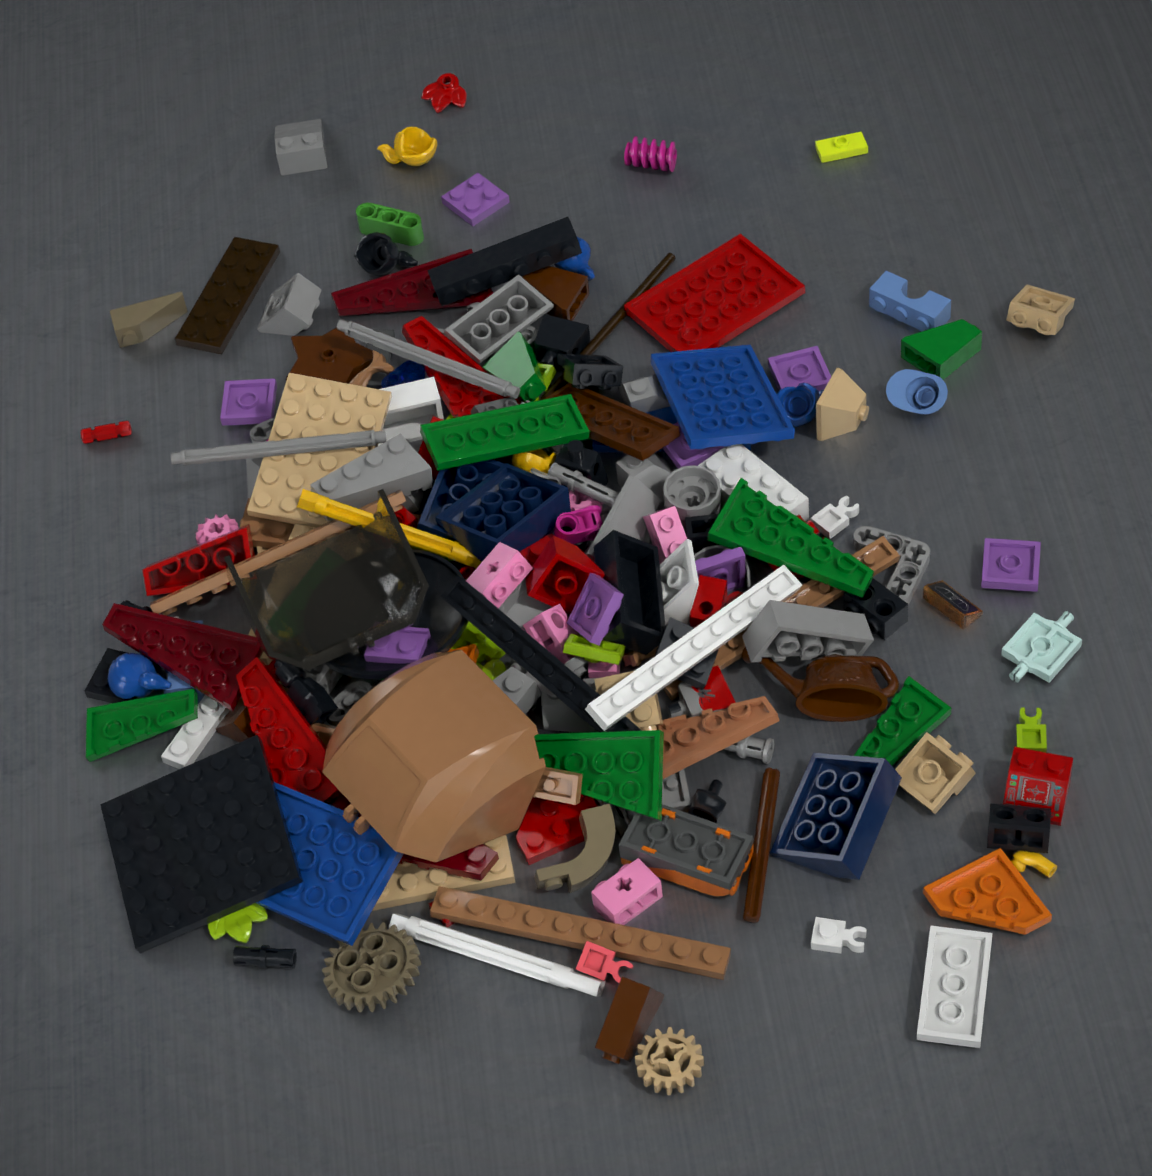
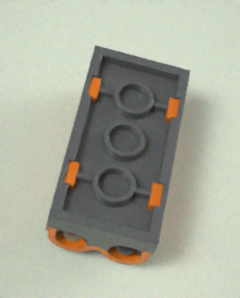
(689, 851)

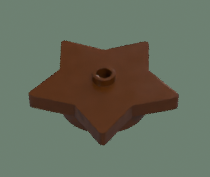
(330, 356)

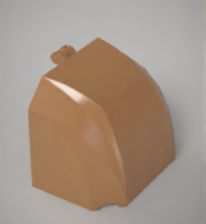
(435, 759)

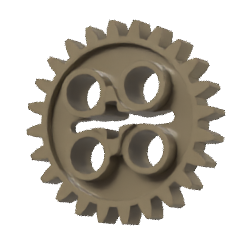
(372, 968)

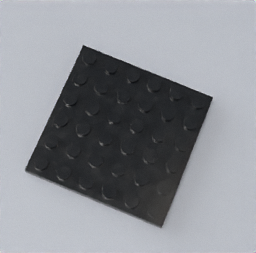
(200, 844)

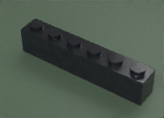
(504, 261)

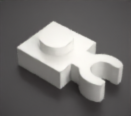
(834, 519)
(832, 935)

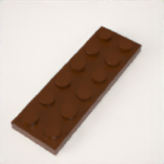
(620, 424)

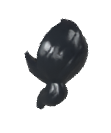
(380, 255)

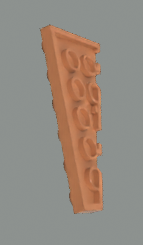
(704, 735)

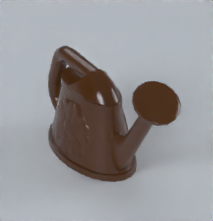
(837, 686)

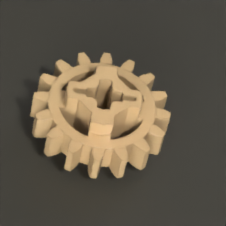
(665, 1074)

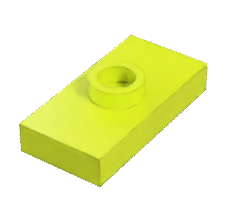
(841, 147)

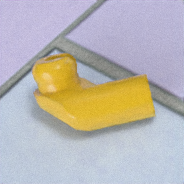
(1035, 860)

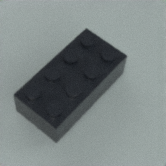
(635, 571)

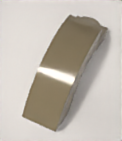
(599, 837)

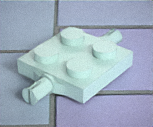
(1041, 647)

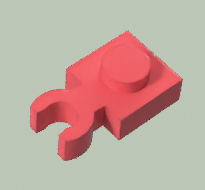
(599, 962)

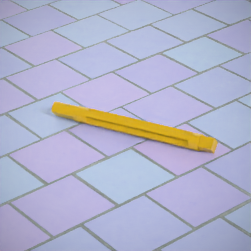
(324, 506)

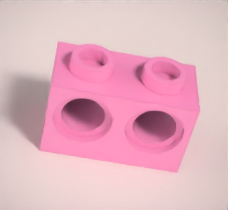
(551, 631)

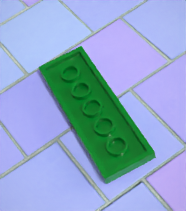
(504, 432)

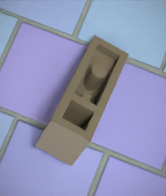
(144, 319)

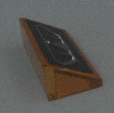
(951, 603)

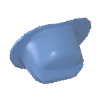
(917, 391)

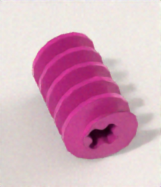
(650, 154)

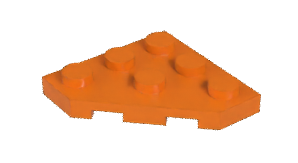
(989, 895)

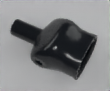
(708, 803)

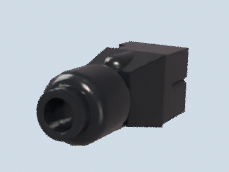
(306, 693)

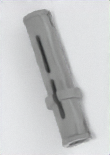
(577, 482)

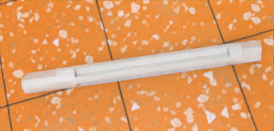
(497, 954)

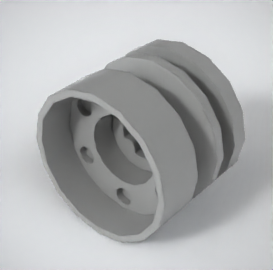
(693, 492)

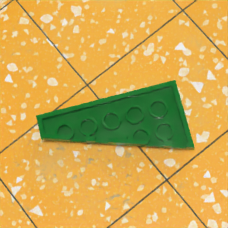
(784, 539)
(615, 766)

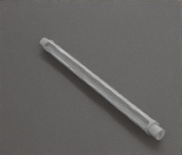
(429, 359)
(276, 448)

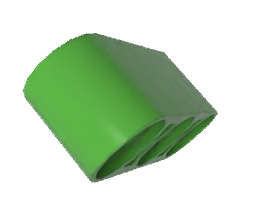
(399, 225)

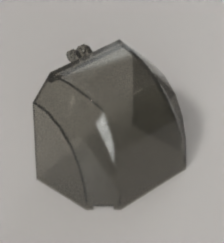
(334, 593)

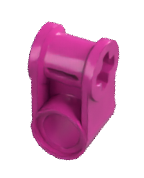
(583, 522)

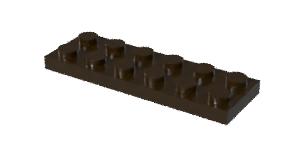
(227, 295)

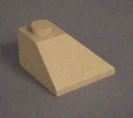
(840, 407)

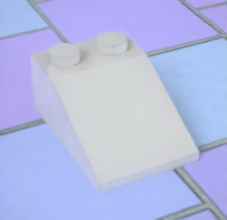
(679, 582)

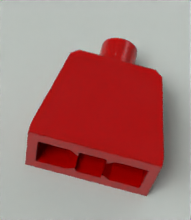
(709, 599)

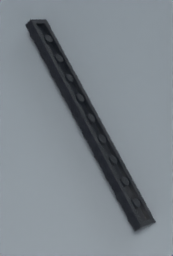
(527, 651)

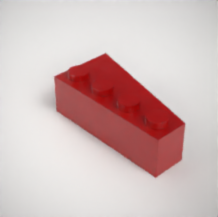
(197, 562)

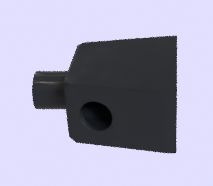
(559, 336)
(589, 462)

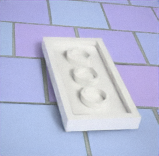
(954, 986)

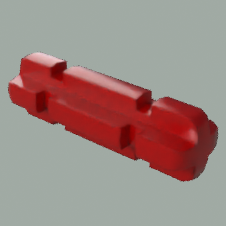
(106, 432)

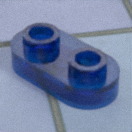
(406, 372)

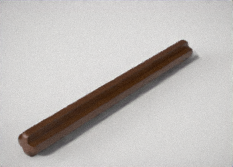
(761, 845)

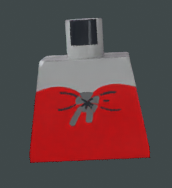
(693, 700)

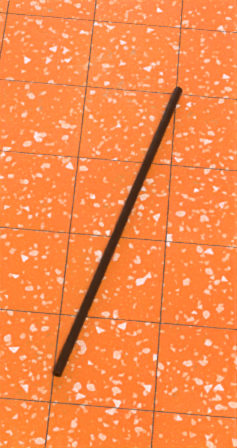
(615, 320)

